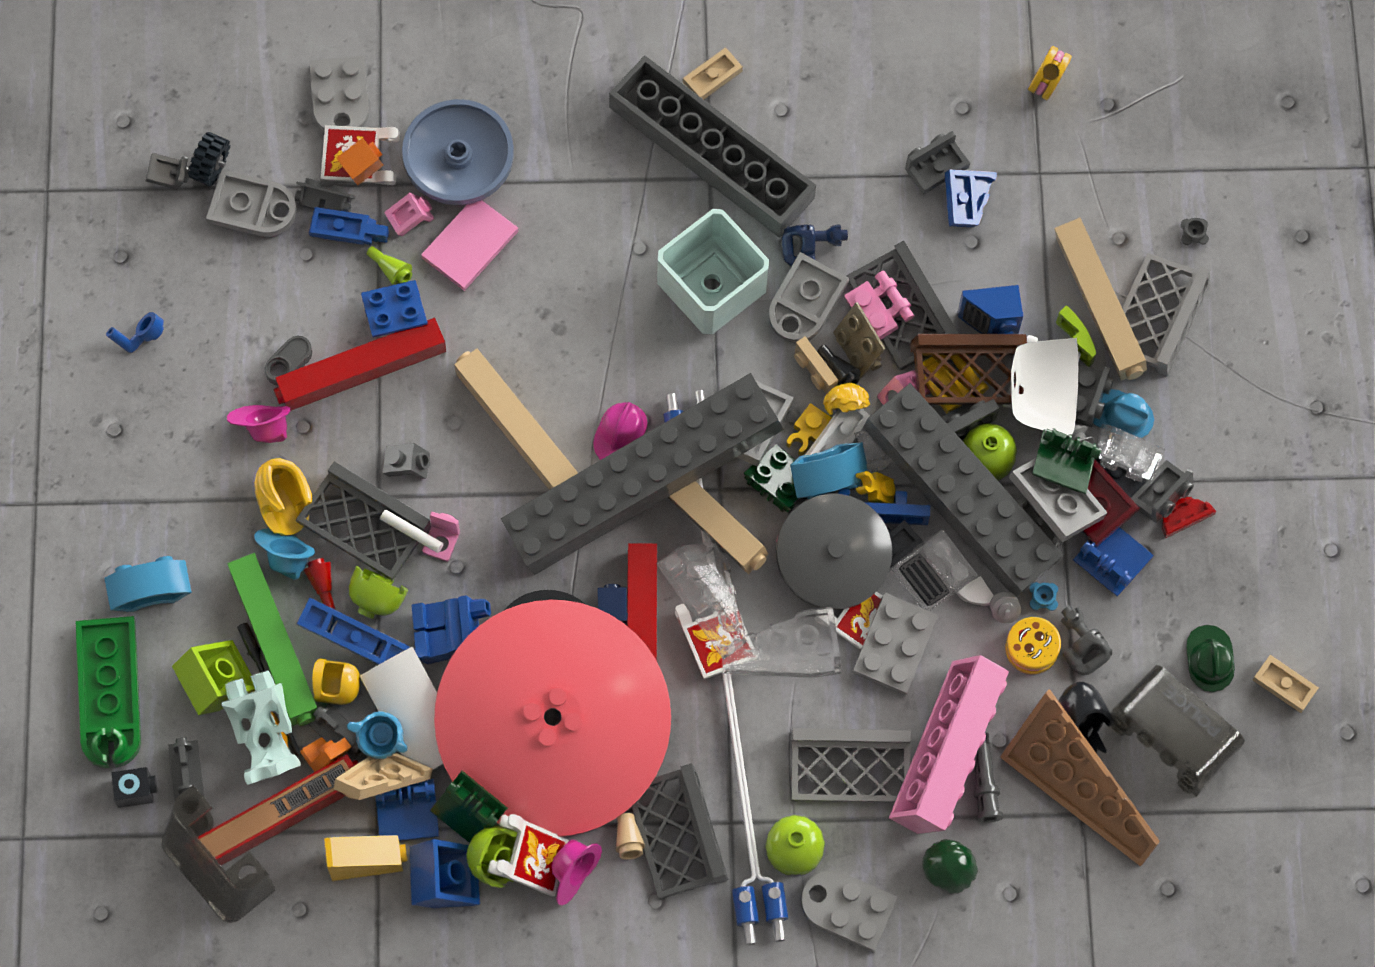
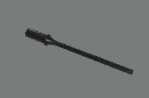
(254, 652)

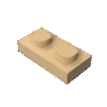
(713, 74)
(808, 357)
(1285, 683)

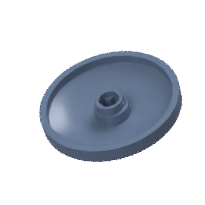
(458, 152)

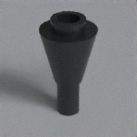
(842, 369)

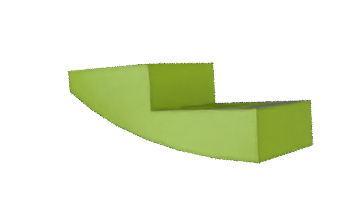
(1075, 328)

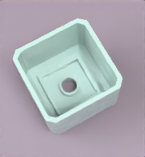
(718, 251)

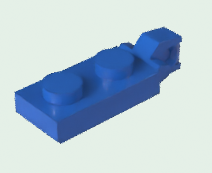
(346, 227)

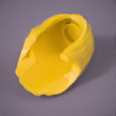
(281, 495)

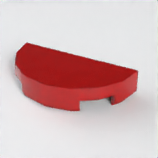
(1186, 514)

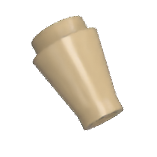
(629, 840)

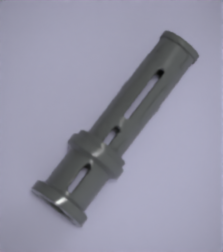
(986, 790)

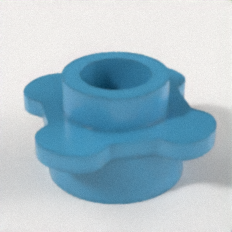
(1049, 590)

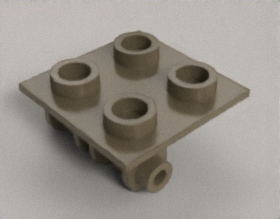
(859, 340)

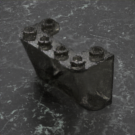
(1178, 728)
(221, 889)

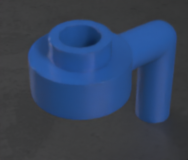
(148, 329)

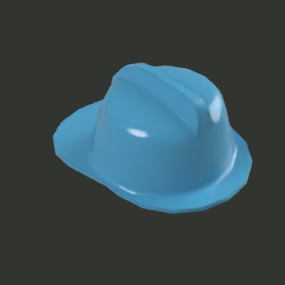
(1126, 413)
(284, 553)

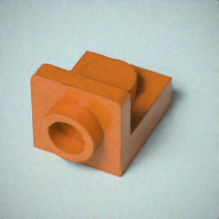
(322, 753)

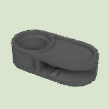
(292, 354)

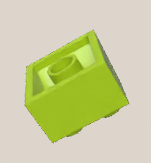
(206, 671)

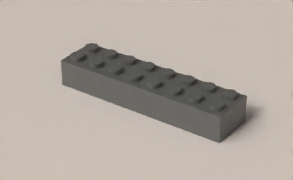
(712, 146)
(962, 490)

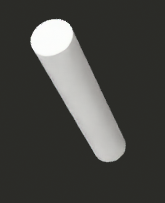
(411, 531)

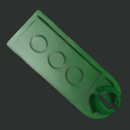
(108, 689)

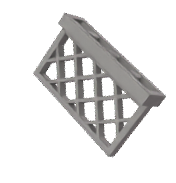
(1182, 315)
(848, 739)

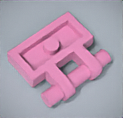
(877, 314)

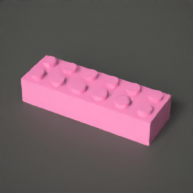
(949, 745)

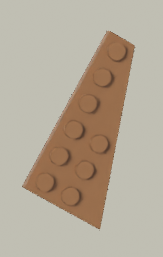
(1066, 767)

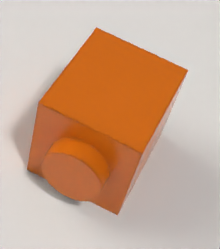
(361, 160)

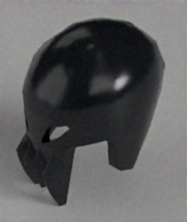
(1087, 711)

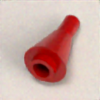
(319, 575)

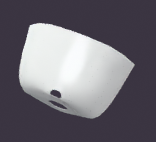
(1049, 382)

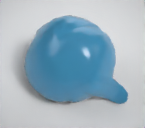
(379, 735)

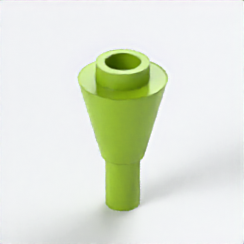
(394, 269)

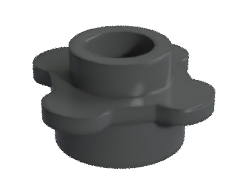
(1197, 224)

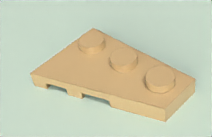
(380, 776)

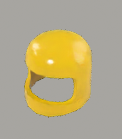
(335, 682)

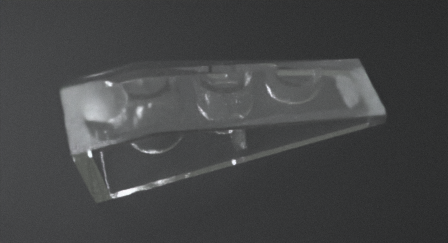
(705, 586)
(791, 648)

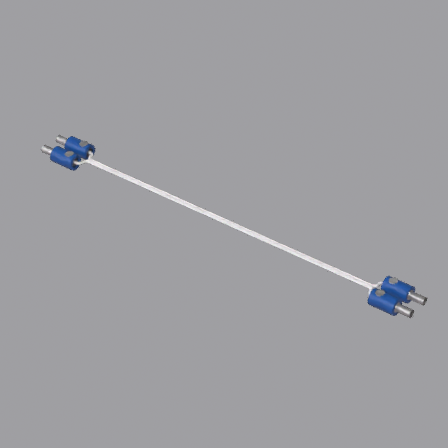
(744, 896)

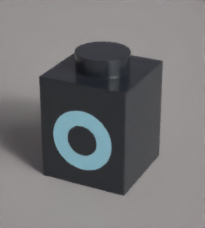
(133, 787)

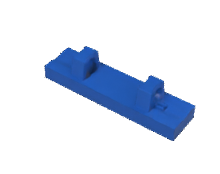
(899, 511)
(349, 633)

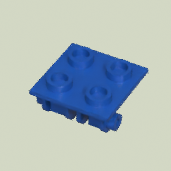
(394, 308)
(1114, 560)
(407, 812)

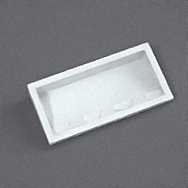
(405, 691)

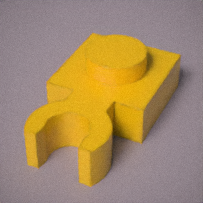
(809, 427)
(878, 486)

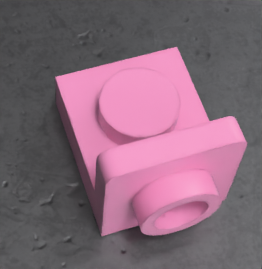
(409, 213)

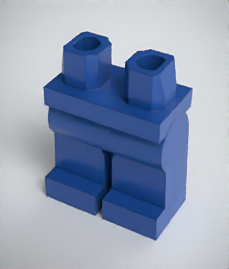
(445, 626)

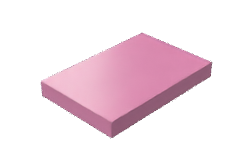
(469, 243)

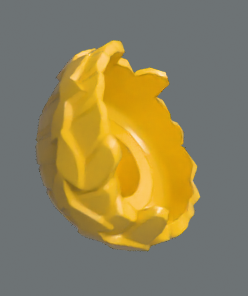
(846, 398)

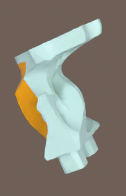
(259, 709)

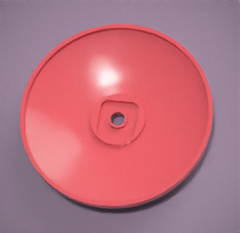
(564, 660)

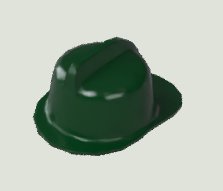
(1210, 658)

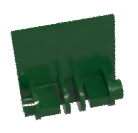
(1065, 460)
(775, 478)
(468, 807)

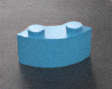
(829, 470)
(147, 584)

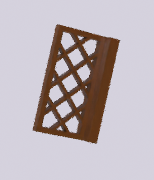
(964, 345)

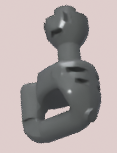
(1089, 641)

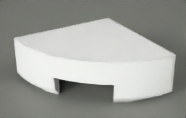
(976, 593)

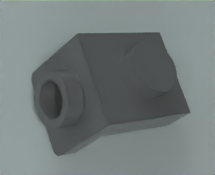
(167, 171)
(406, 460)

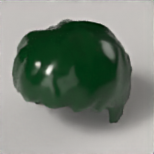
(949, 866)

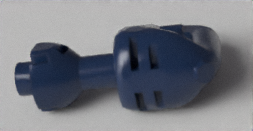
(808, 237)

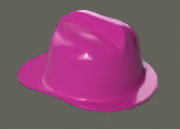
(262, 422)
(619, 427)
(572, 867)

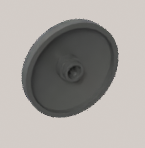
(834, 551)

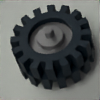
(209, 159)

